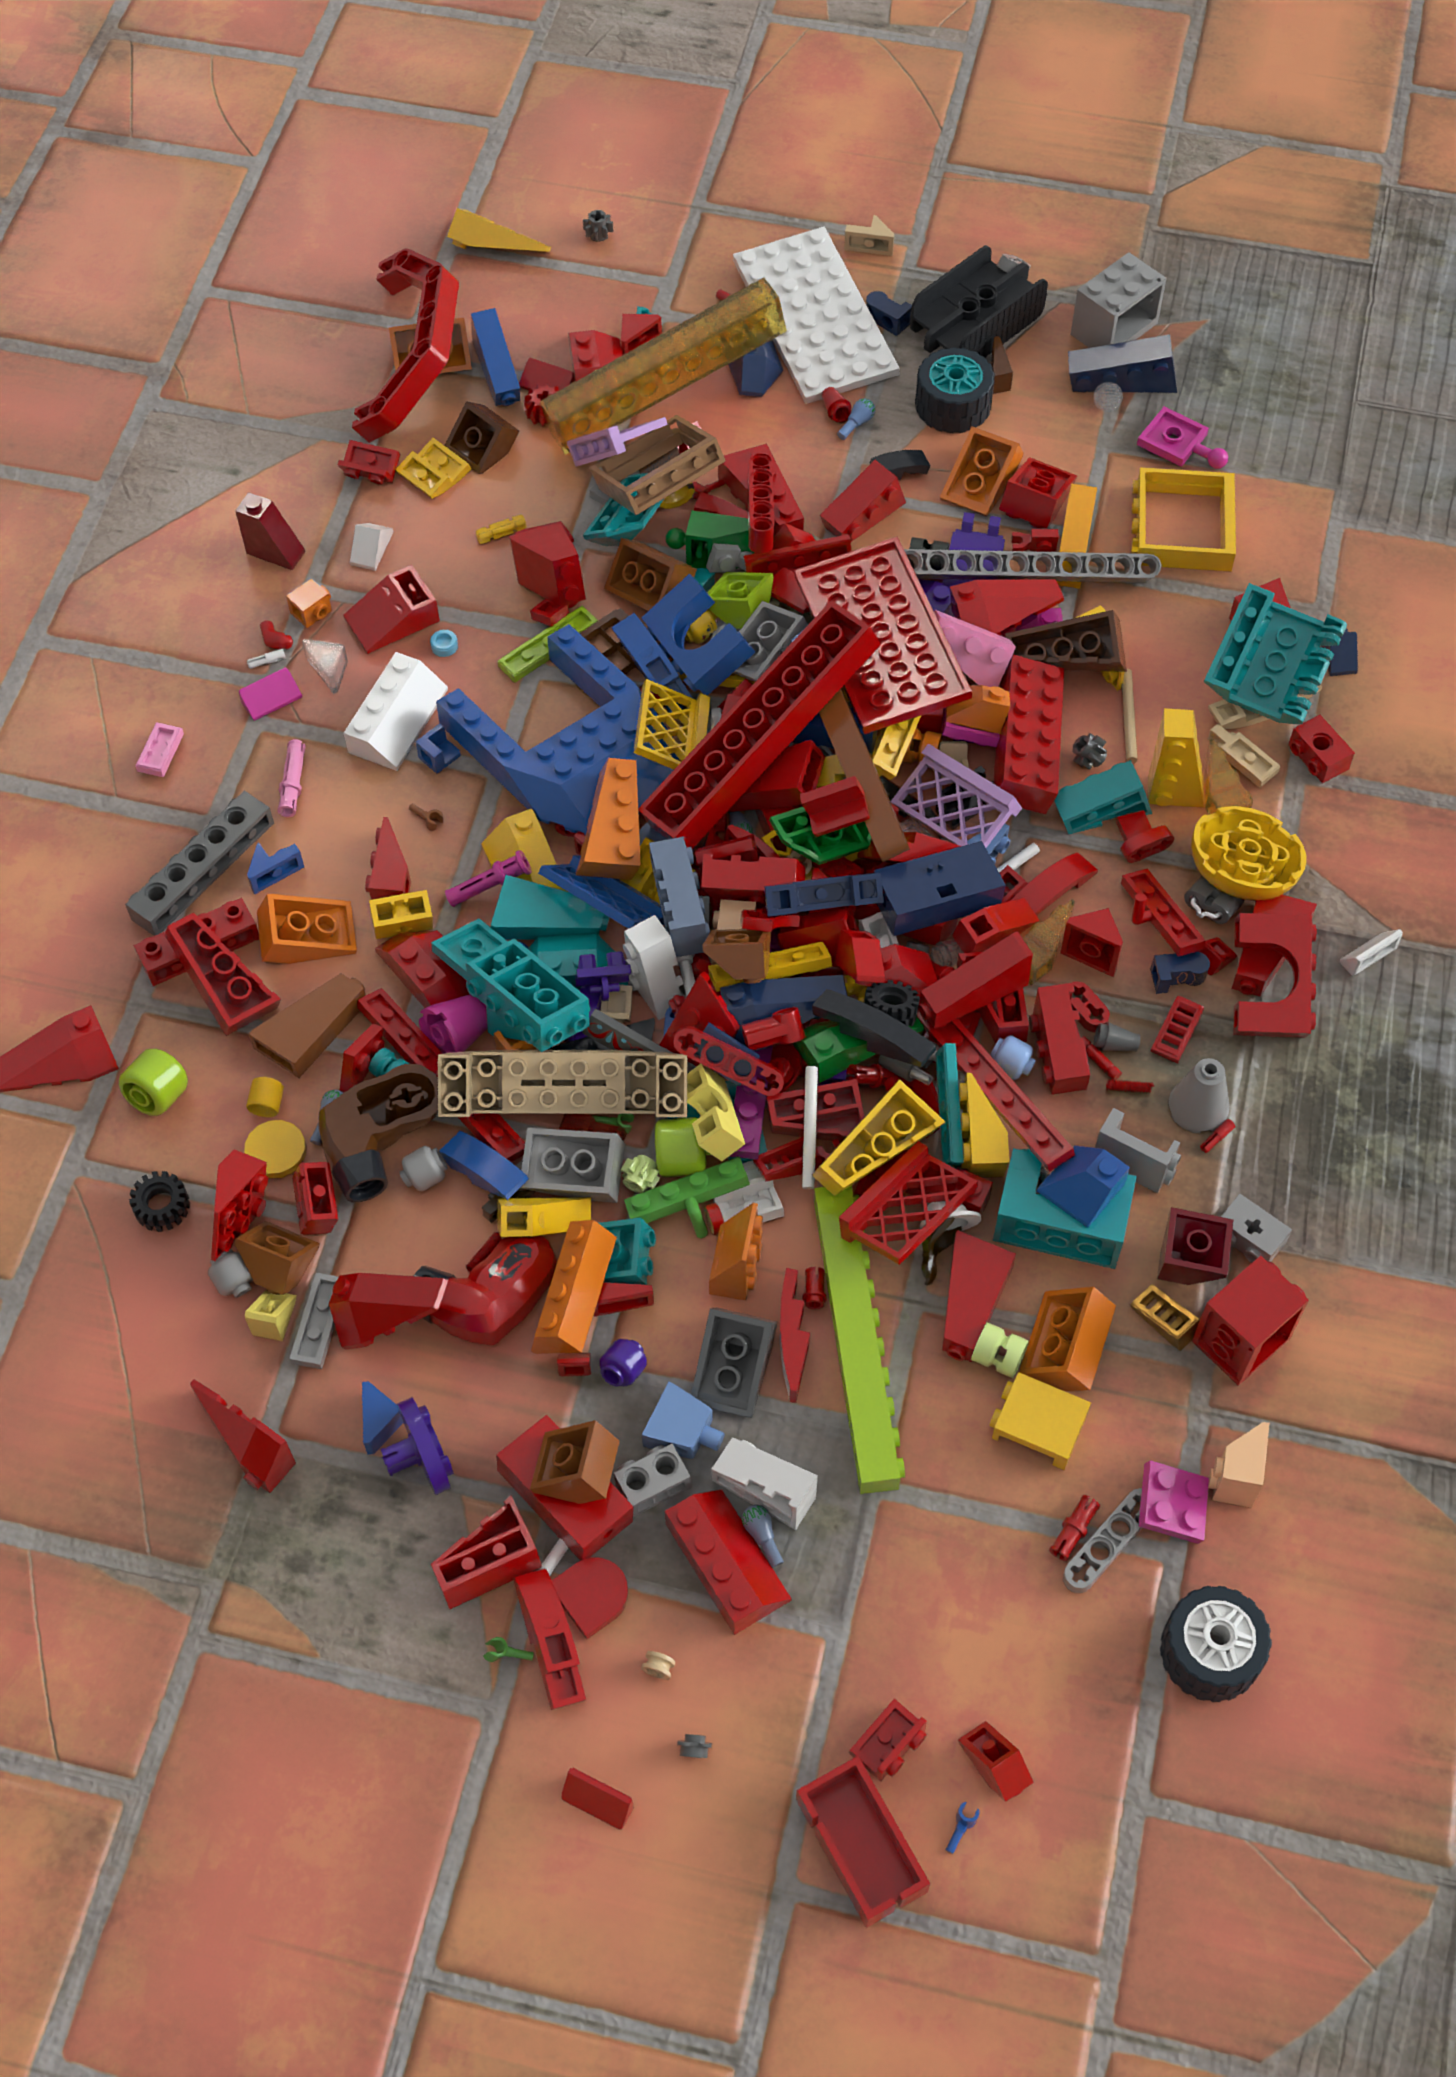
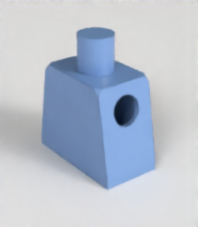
(681, 1422)

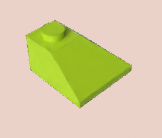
(739, 596)

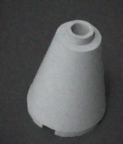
(1201, 1097)

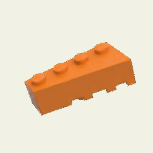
(612, 832)

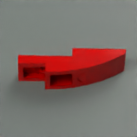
(551, 1638)

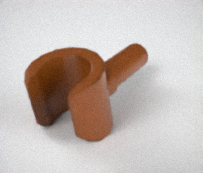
(428, 816)

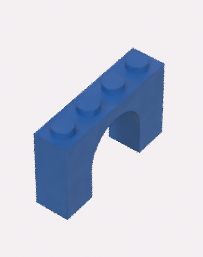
(708, 664)

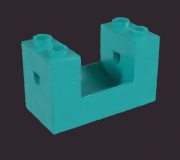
(1041, 1226)

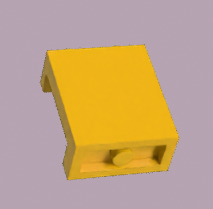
(1040, 1418)

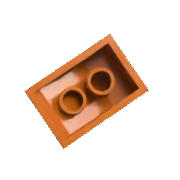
(982, 471)
(304, 928)

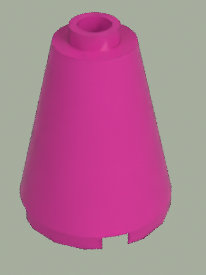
(454, 1023)

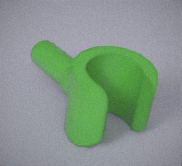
(616, 1121)
(504, 1650)

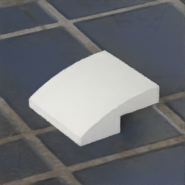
(757, 1192)

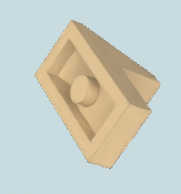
(873, 239)

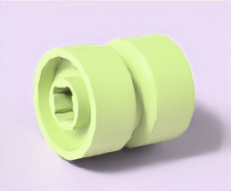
(989, 1345)

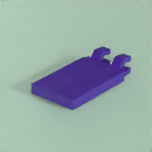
(969, 540)

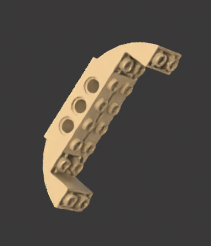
(562, 1082)

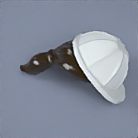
(944, 1236)

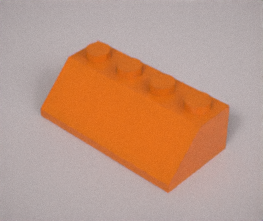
(574, 1289)

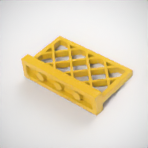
(693, 718)
(891, 747)

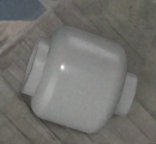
(423, 1168)
(230, 1274)

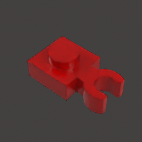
(549, 613)

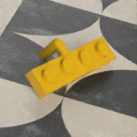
(782, 964)

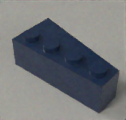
(1132, 365)

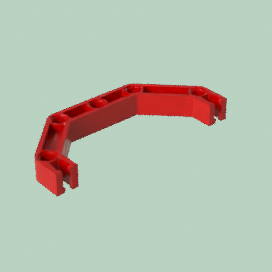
(430, 344)

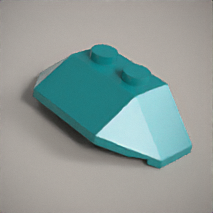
(618, 522)
(563, 952)

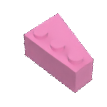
(978, 651)

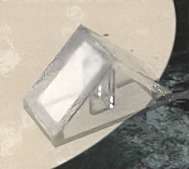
(327, 660)

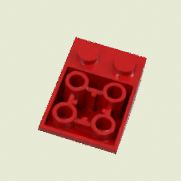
(393, 610)
(237, 1198)

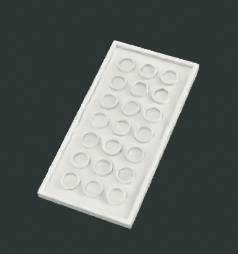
(827, 323)

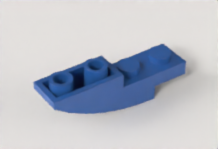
(648, 655)

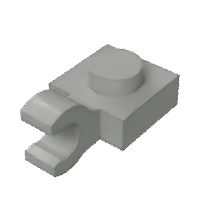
(726, 558)

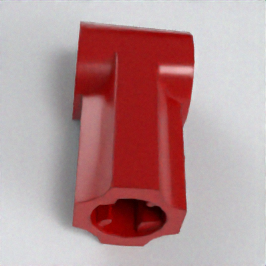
(781, 1028)

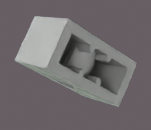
(1267, 1232)

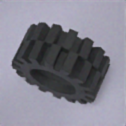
(894, 1000)
(152, 1187)

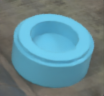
(444, 643)

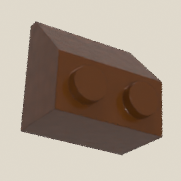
(481, 437)

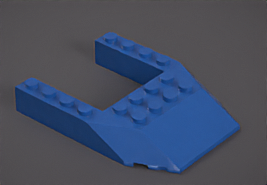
(562, 771)

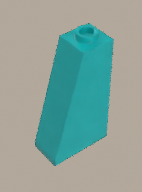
(539, 910)

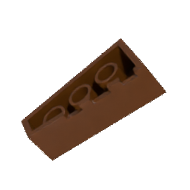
(1075, 644)

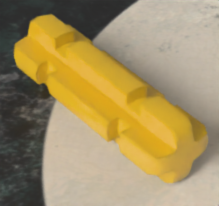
(500, 529)

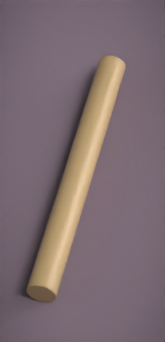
(1129, 717)

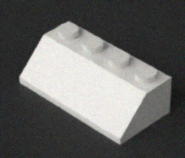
(394, 712)

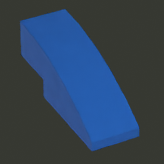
(483, 1165)

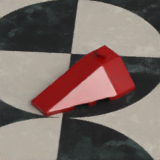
(60, 1052)

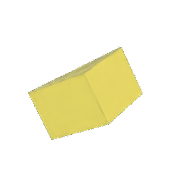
(270, 1315)

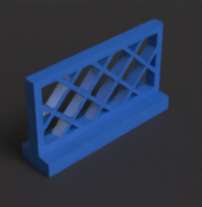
(604, 894)

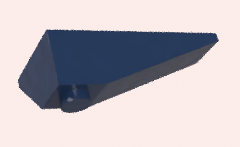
(760, 1000)

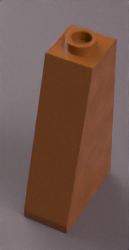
(309, 1025)

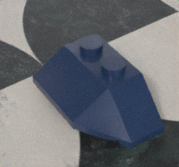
(756, 370)

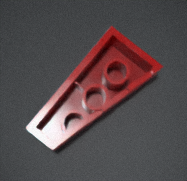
(735, 475)

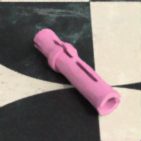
(290, 786)

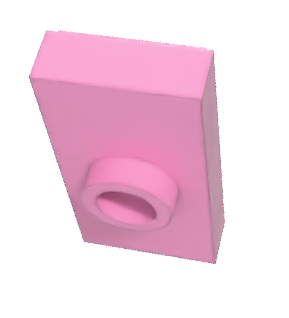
(159, 749)

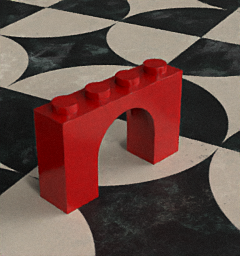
(1293, 939)

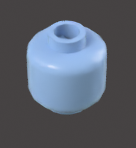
(1013, 1056)

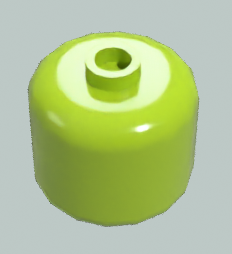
(153, 1082)
(678, 1148)

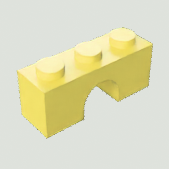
(718, 1126)

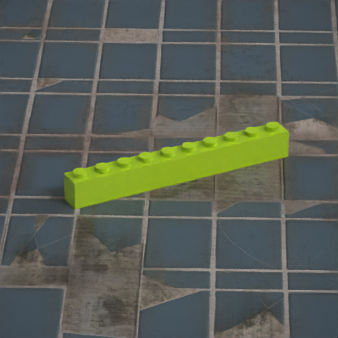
(858, 1348)

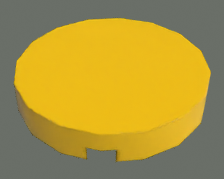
(278, 1145)

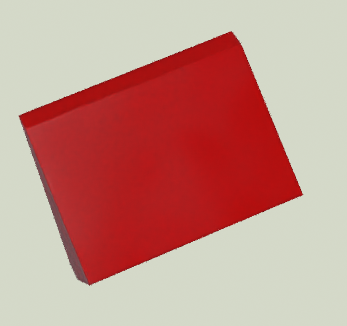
(1093, 941)

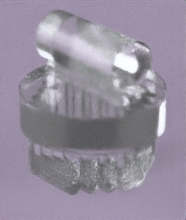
(1108, 396)

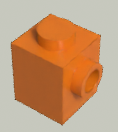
(309, 603)

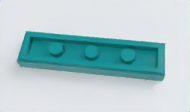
(949, 1105)

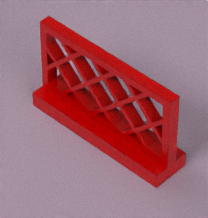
(884, 1194)

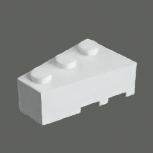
(766, 1481)

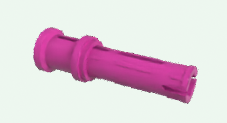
(474, 886)

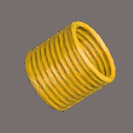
(265, 1097)

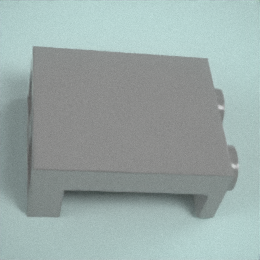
(1145, 1161)

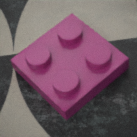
(1173, 1502)

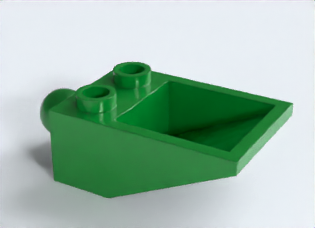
(705, 530)

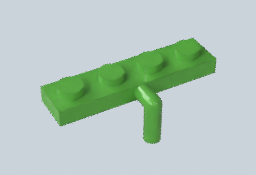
(688, 1193)

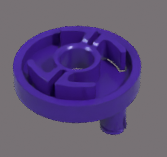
(419, 1448)

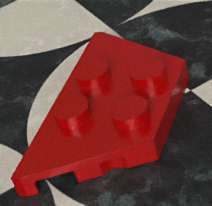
(698, 1010)

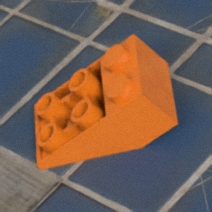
(737, 1255)

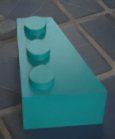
(1102, 798)

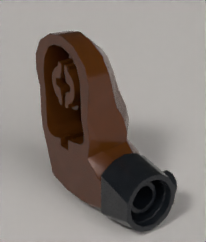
(371, 1120)

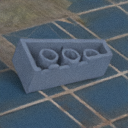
(678, 895)

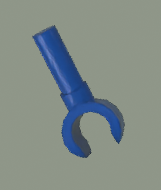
(962, 1824)

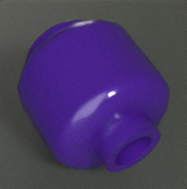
(622, 1362)

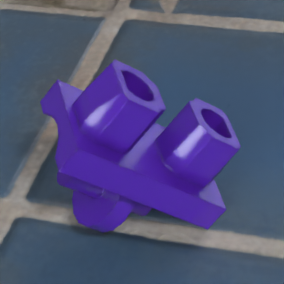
(602, 979)

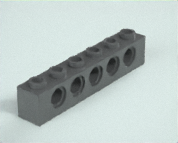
(236, 831)

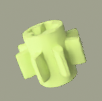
(640, 1173)

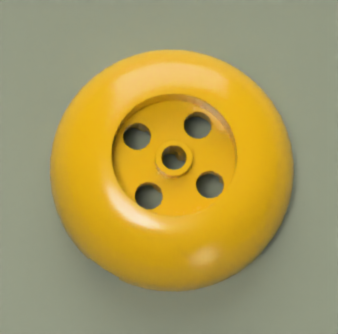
(1247, 853)

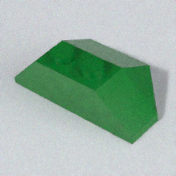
(796, 833)

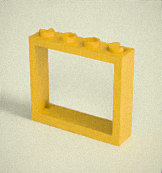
(1187, 483)

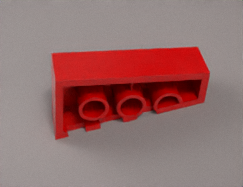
(221, 978)

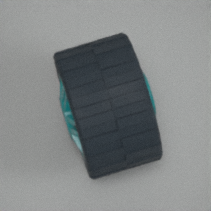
(954, 390)

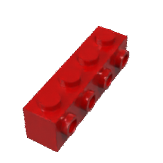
(229, 922)

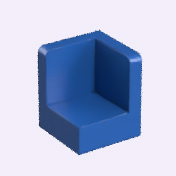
(436, 750)

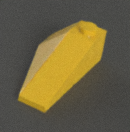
(478, 231)
(524, 834)

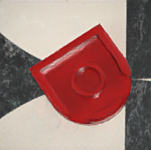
(592, 1593)

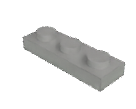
(316, 1325)

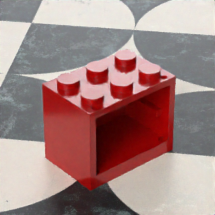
(1249, 1319)

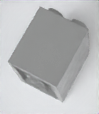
(1118, 303)

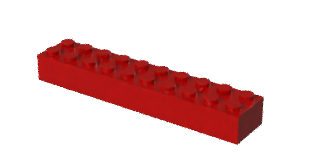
(760, 725)

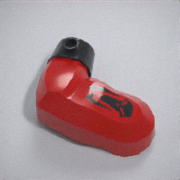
(496, 1291)

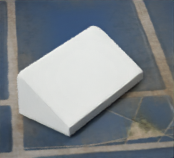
(1371, 951)

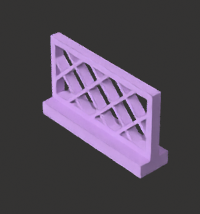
(607, 441)
(963, 778)

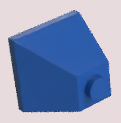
(1085, 1183)

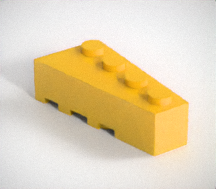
(1176, 763)
(883, 1133)

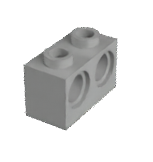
(657, 1486)

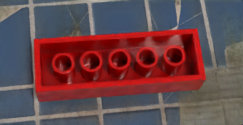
(1031, 735)

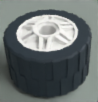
(1215, 1643)

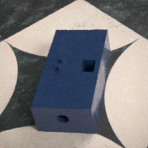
(939, 888)

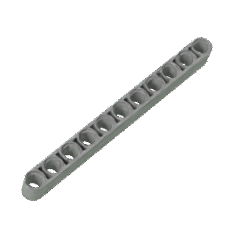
(1028, 570)

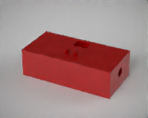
(581, 1526)

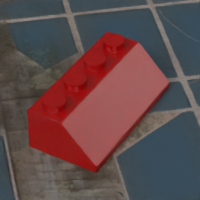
(726, 1559)

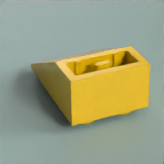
(983, 1133)

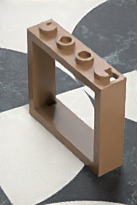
(667, 478)

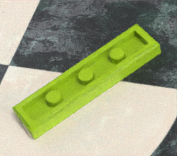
(535, 651)

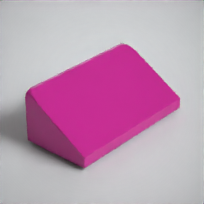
(269, 694)

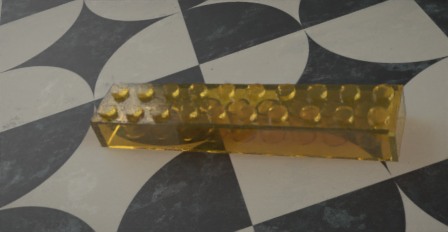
(666, 364)

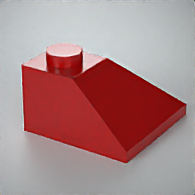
(908, 966)

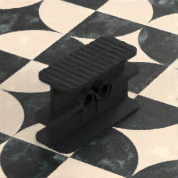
(977, 304)

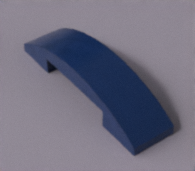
(823, 893)

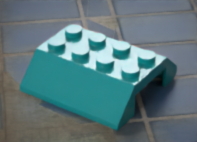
(1273, 657)

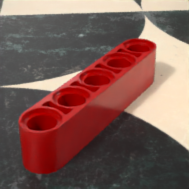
(760, 503)

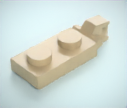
(1245, 755)

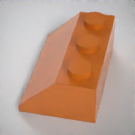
(459, 358)
(1068, 1338)

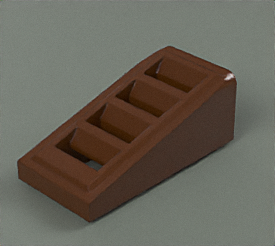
(1001, 367)

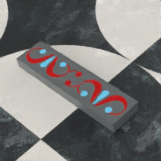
(620, 1037)

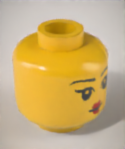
(702, 628)

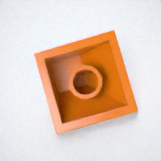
(984, 711)

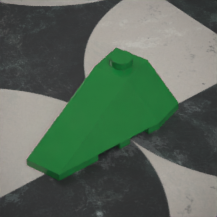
(832, 1050)

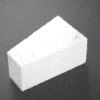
(651, 963)

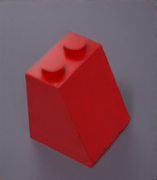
(548, 564)

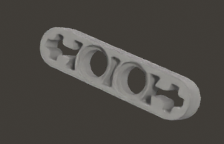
(1107, 1538)

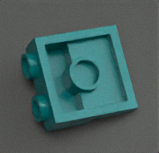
(630, 1254)

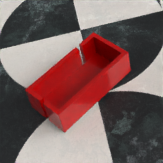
(862, 1841)

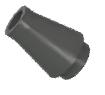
(1114, 1038)

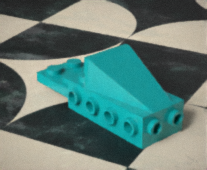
(519, 990)

